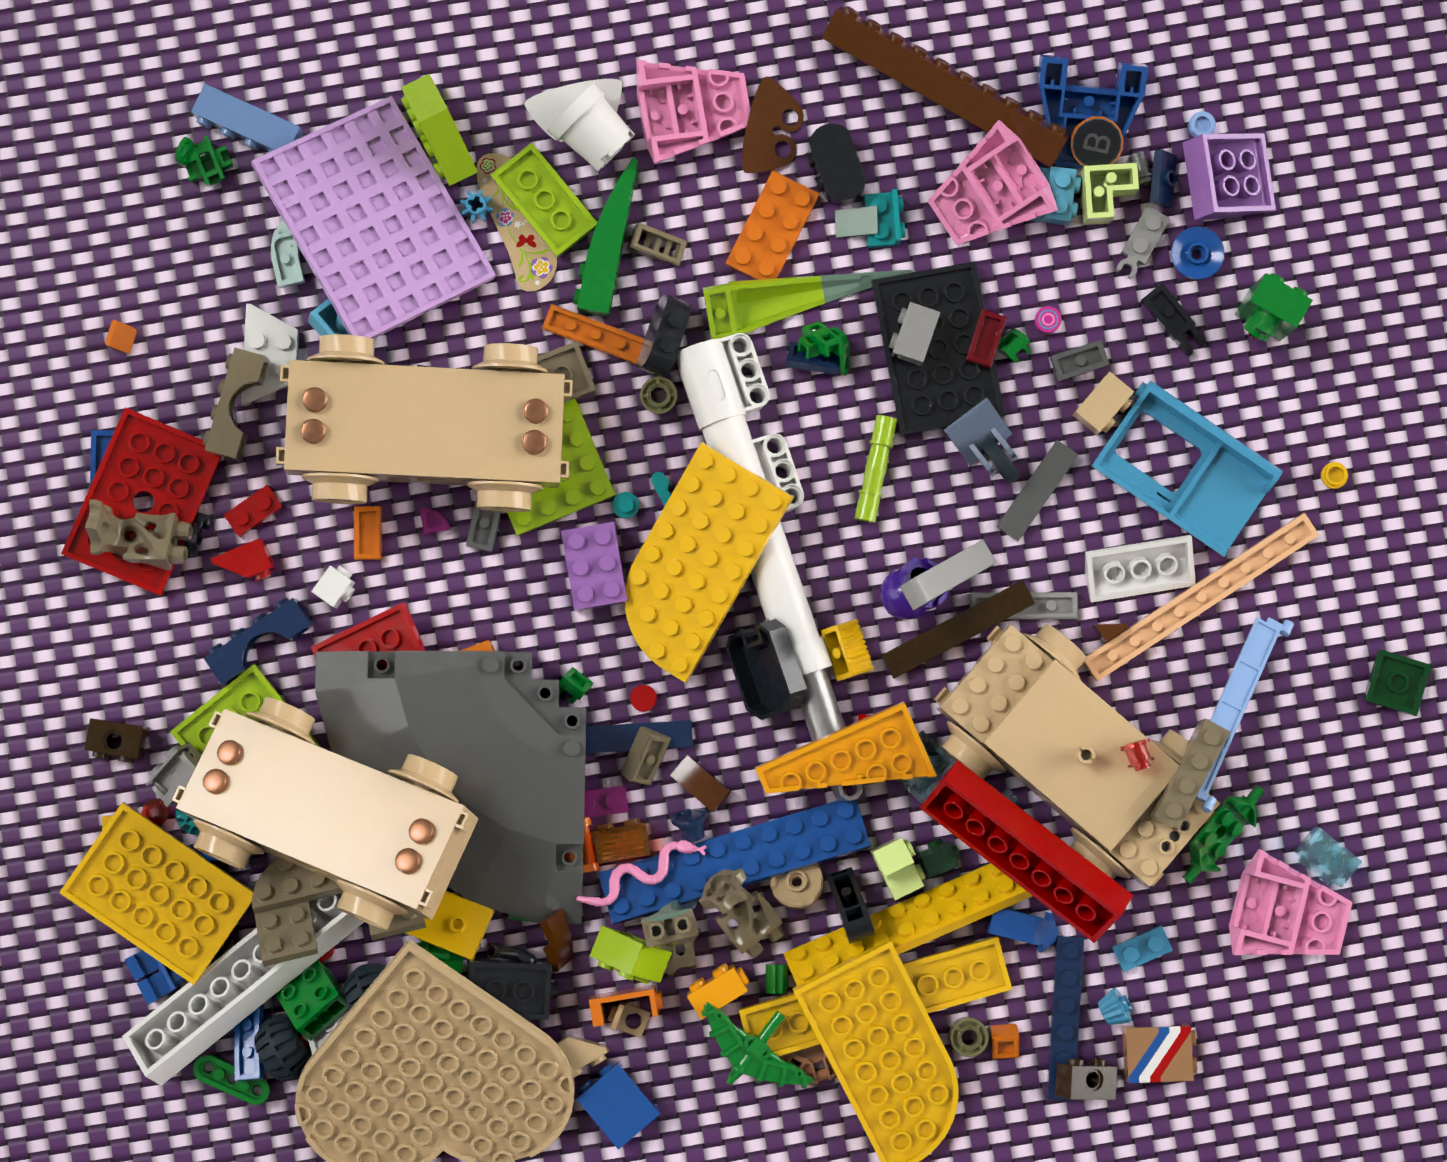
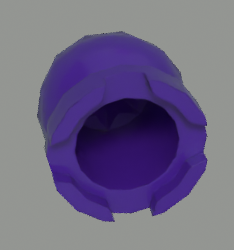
(894, 599)

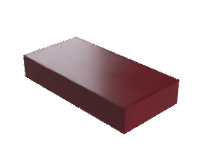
(986, 338)

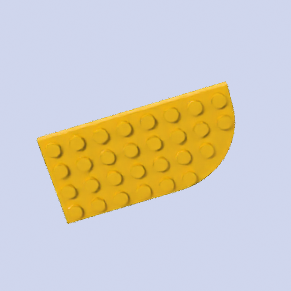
(699, 558)
(884, 1052)

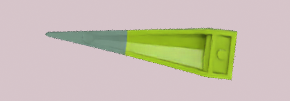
(756, 303)

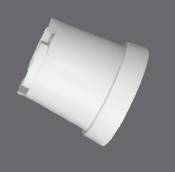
(592, 128)

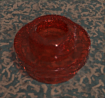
(163, 811)

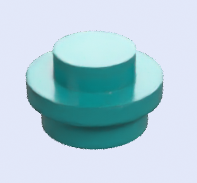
(625, 505)

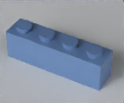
(243, 120)

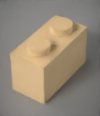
(1104, 403)

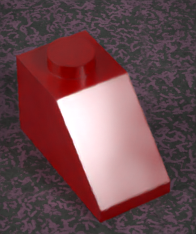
(248, 560)

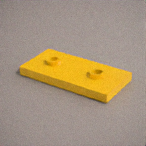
(456, 926)

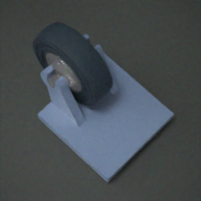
(978, 434)

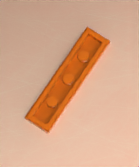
(593, 334)

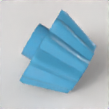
(1115, 1008)

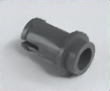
(1144, 172)

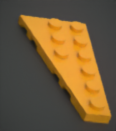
(861, 753)

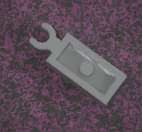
(1143, 239)

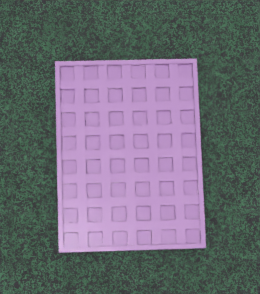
(373, 220)

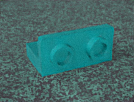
(889, 225)

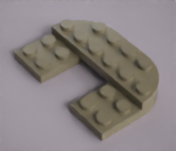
(285, 914)

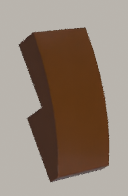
(700, 783)
(558, 935)

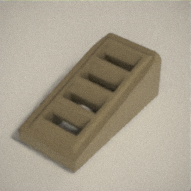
(653, 253)

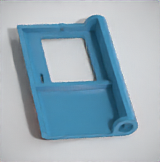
(1217, 491)

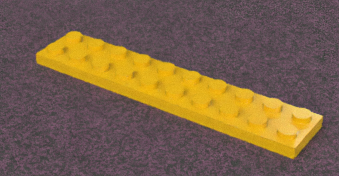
(913, 920)
(939, 979)

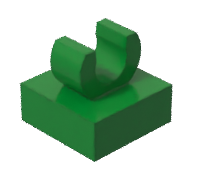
(1012, 343)
(575, 684)

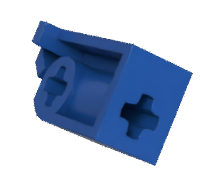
(1024, 927)

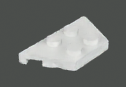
(276, 341)

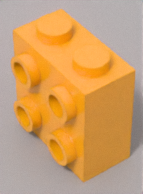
(718, 990)

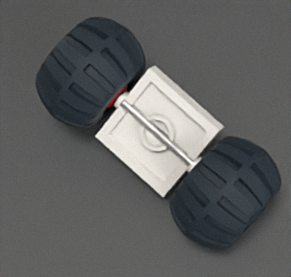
(285, 1049)

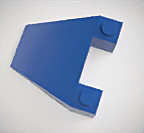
(1074, 103)

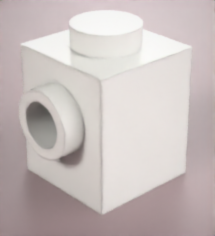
(335, 586)

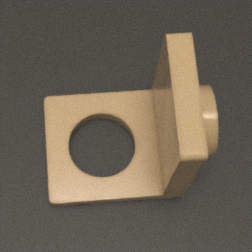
(618, 1018)

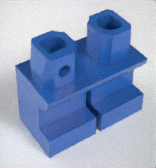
(157, 985)

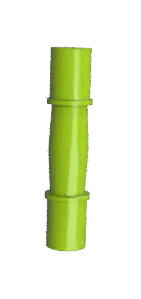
(875, 468)

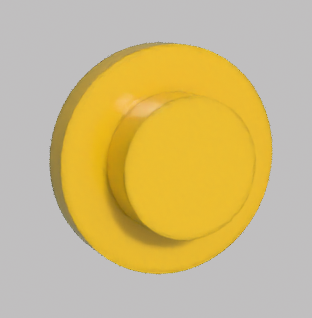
(1334, 475)

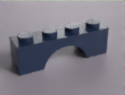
(230, 659)

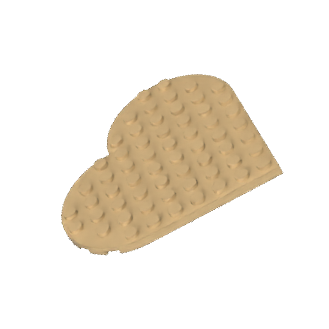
(430, 1071)

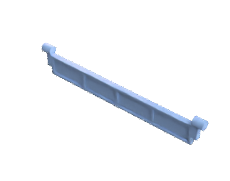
(1240, 689)

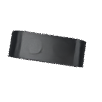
(836, 164)
(664, 336)
(850, 905)

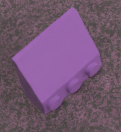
(1228, 175)

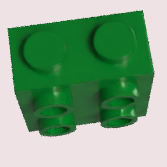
(313, 1000)

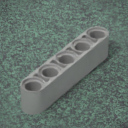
(947, 574)

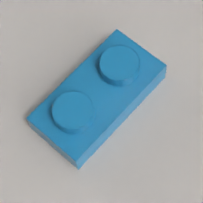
(1142, 948)

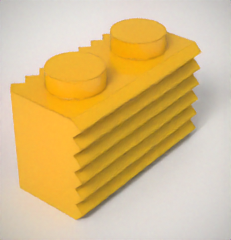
(847, 650)

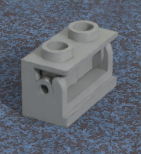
(915, 333)
(174, 772)

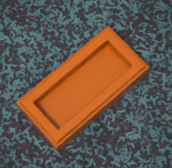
(367, 533)

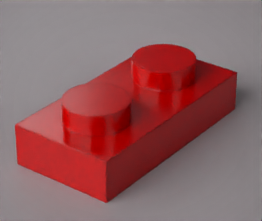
(253, 511)

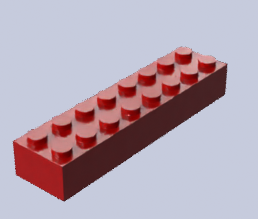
(1026, 851)

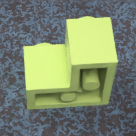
(1099, 187)
(897, 867)

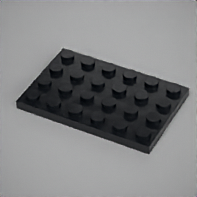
(945, 384)

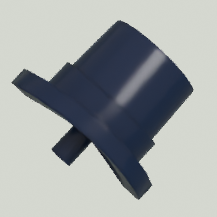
(690, 823)

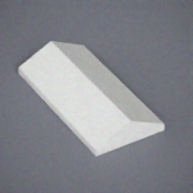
(1140, 568)

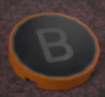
(1096, 141)

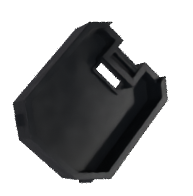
(769, 676)

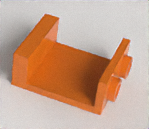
(597, 1001)

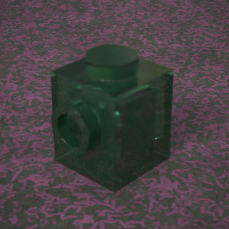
(939, 857)

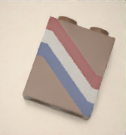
(1159, 1053)

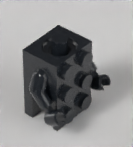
(517, 982)

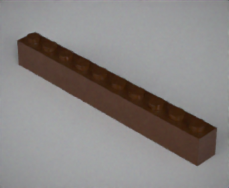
(942, 84)

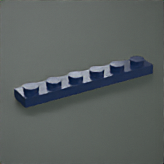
(1065, 1006)

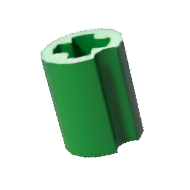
(776, 979)

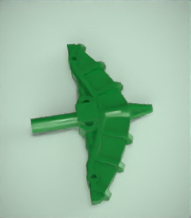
(750, 1052)

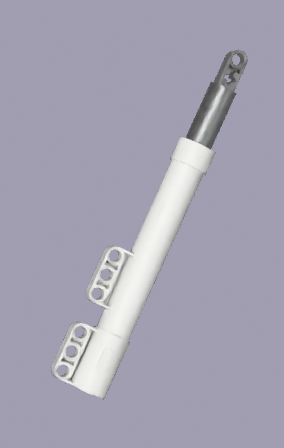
(720, 403)

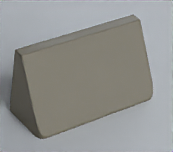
(645, 756)

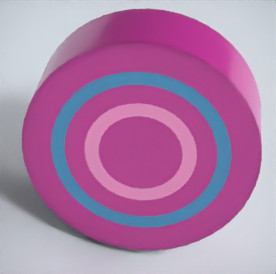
(1047, 320)

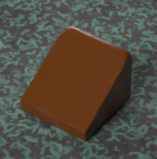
(1109, 631)

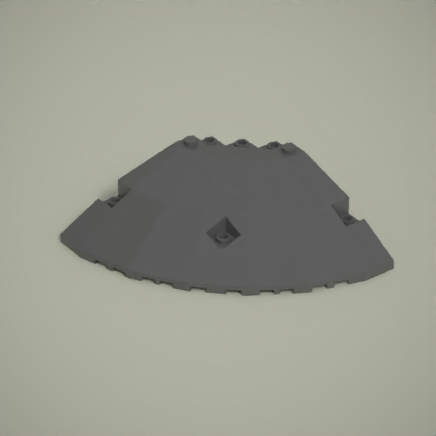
(505, 743)

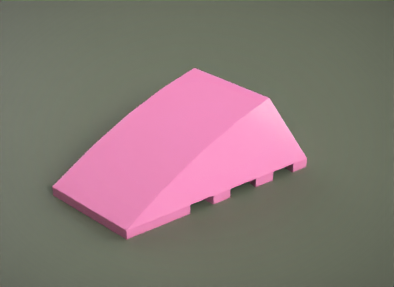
(688, 106)
(992, 188)
(1285, 912)

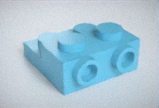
(1063, 185)

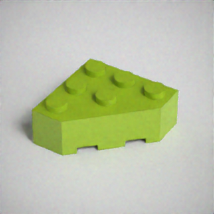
(437, 130)

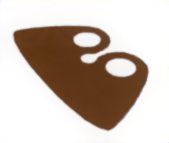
(759, 139)

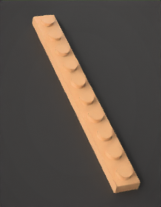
(1200, 596)

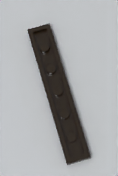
(958, 629)

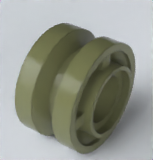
(649, 386)
(971, 1049)

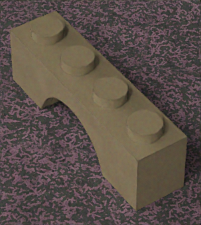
(244, 372)
(1192, 772)

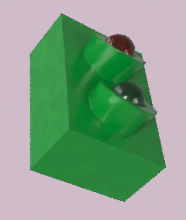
(1272, 308)

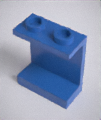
(617, 1104)

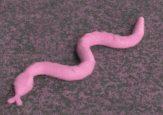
(663, 864)

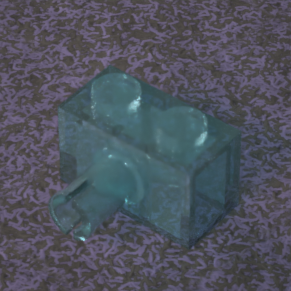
(1327, 857)

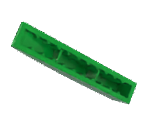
(606, 247)

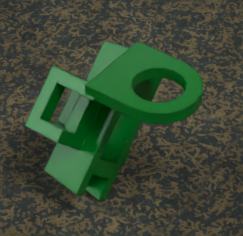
(213, 162)
(824, 341)

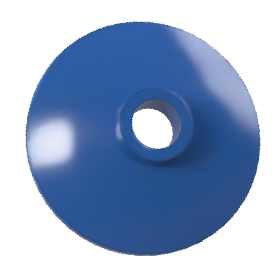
(1200, 240)

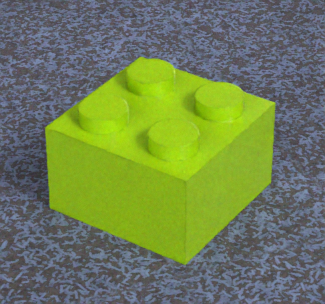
(629, 955)

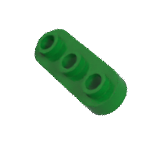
(220, 1079)

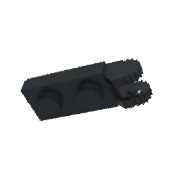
(1172, 318)

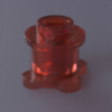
(1138, 754)

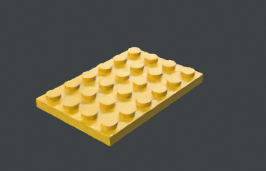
(158, 893)

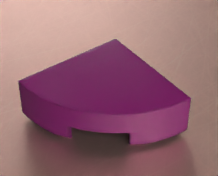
(433, 521)

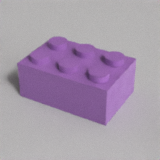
(594, 566)

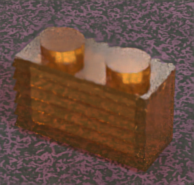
(621, 842)

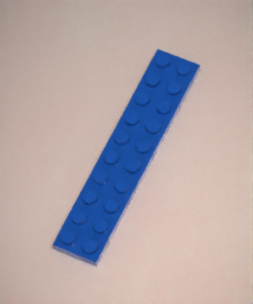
(758, 850)

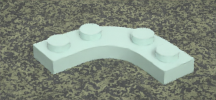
(286, 258)

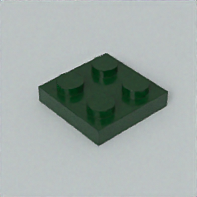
(1397, 682)

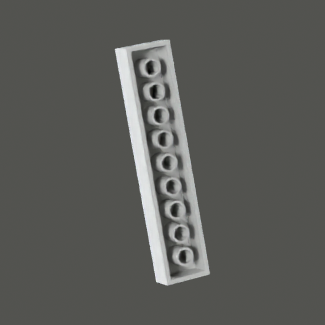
(225, 996)

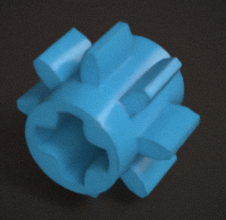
(480, 213)

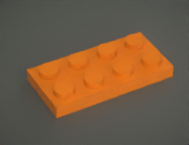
(772, 228)

